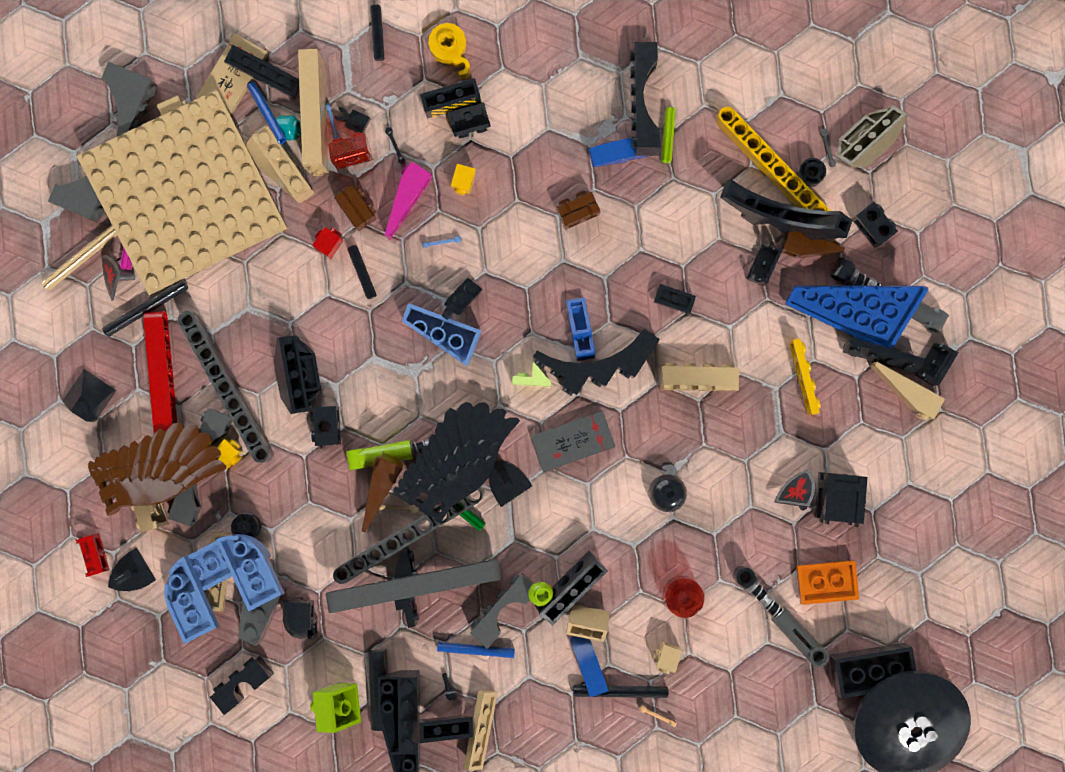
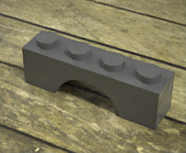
(487, 629)

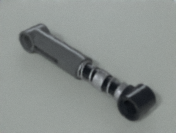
(929, 317)
(782, 618)

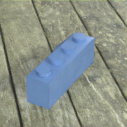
(449, 335)

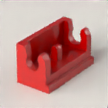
(93, 554)

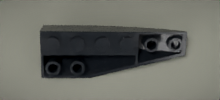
(396, 707)

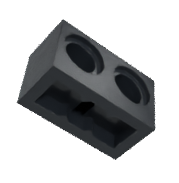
(870, 229)

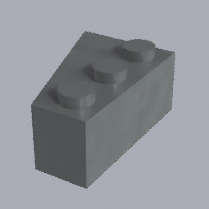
(256, 622)

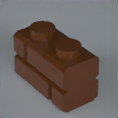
(355, 208)
(577, 210)

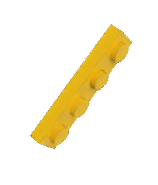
(806, 383)

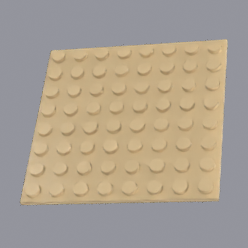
(182, 192)

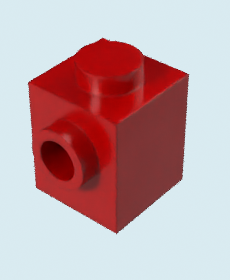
(328, 241)

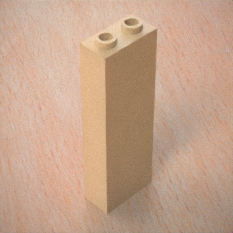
(313, 112)

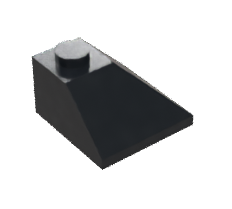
(88, 396)

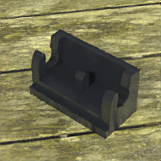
(764, 264)
(937, 364)

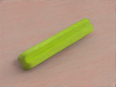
(668, 135)

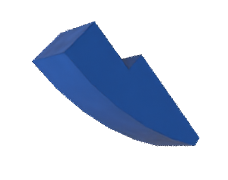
(613, 153)
(580, 329)
(589, 666)

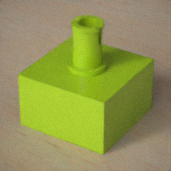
(336, 707)

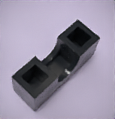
(228, 695)

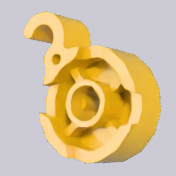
(450, 55)

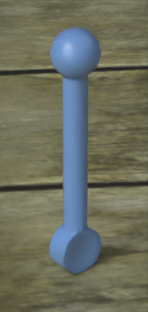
(332, 121)
(457, 239)

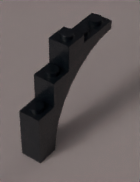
(784, 217)
(601, 371)

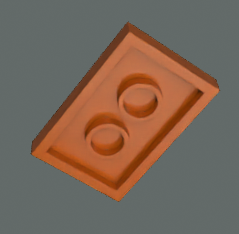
(827, 582)

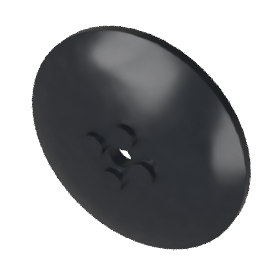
(905, 702)

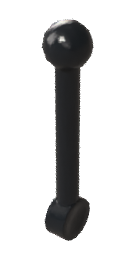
(389, 132)

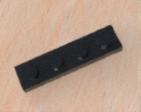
(262, 71)
(883, 355)

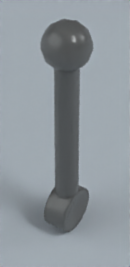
(824, 132)

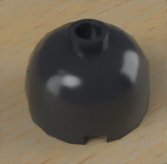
(667, 493)

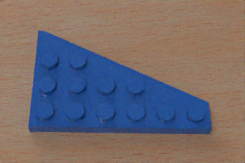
(863, 312)

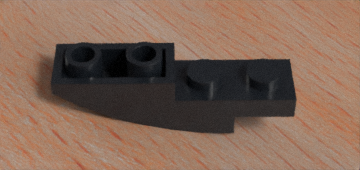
(403, 569)

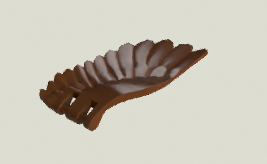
(155, 467)

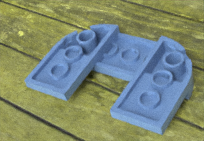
(227, 557)

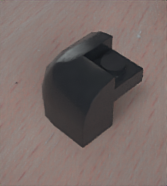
(299, 618)

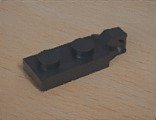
(461, 298)

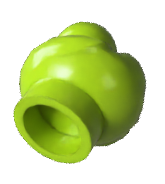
(540, 593)

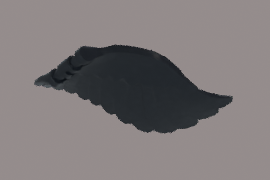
(456, 458)

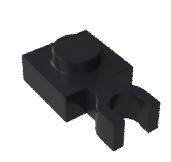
(355, 121)

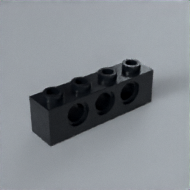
(572, 587)

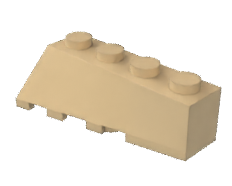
(278, 165)
(699, 378)
(150, 517)

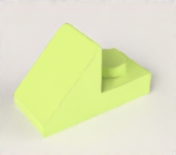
(537, 379)

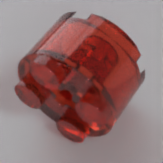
(690, 604)

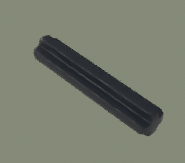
(377, 32)
(361, 272)

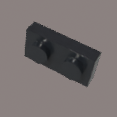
(674, 299)

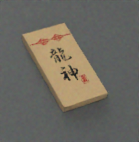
(228, 80)

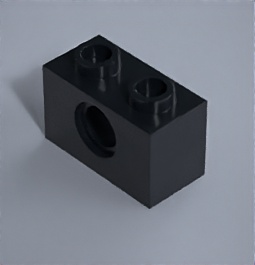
(332, 416)

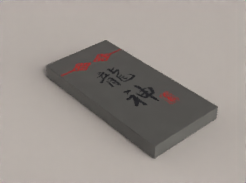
(573, 441)

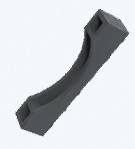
(187, 504)

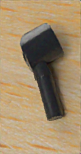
(450, 694)

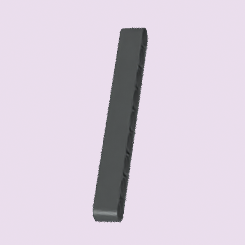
(218, 381)
(401, 540)
(413, 586)

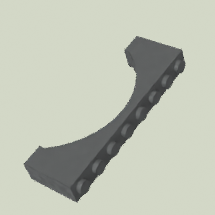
(132, 98)

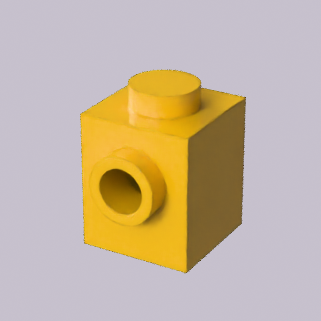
(463, 180)
(230, 452)

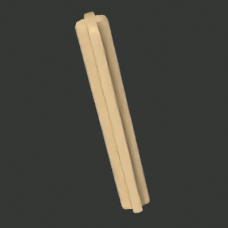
(79, 258)

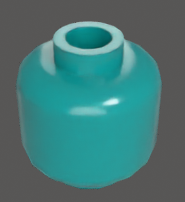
(290, 126)

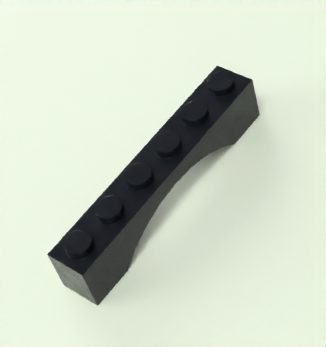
(646, 132)

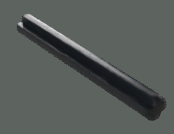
(145, 307)
(625, 691)

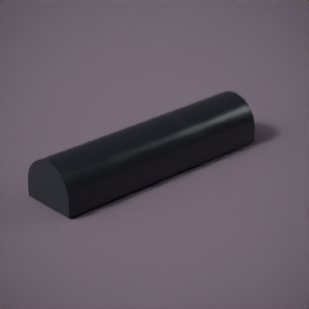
(377, 666)

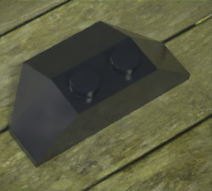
(296, 374)

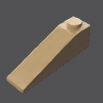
(915, 397)

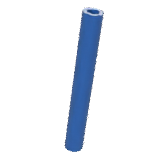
(266, 112)
(475, 650)

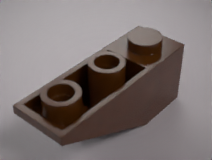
(799, 246)

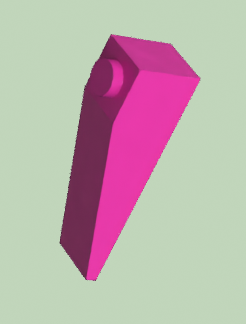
(411, 186)

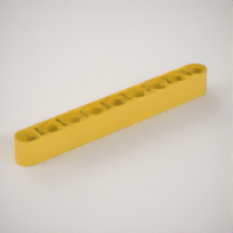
(775, 161)

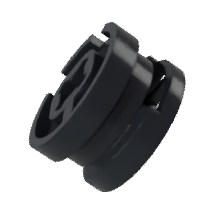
(246, 524)

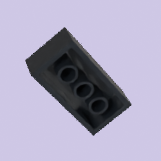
(860, 670)

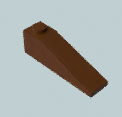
(384, 475)

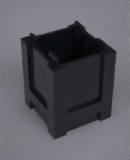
(841, 498)

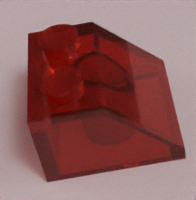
(350, 151)

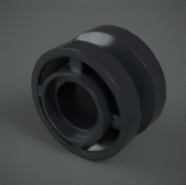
(817, 166)

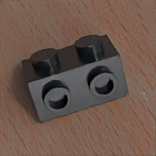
(469, 119)

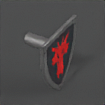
(113, 274)

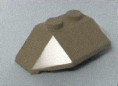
(871, 137)

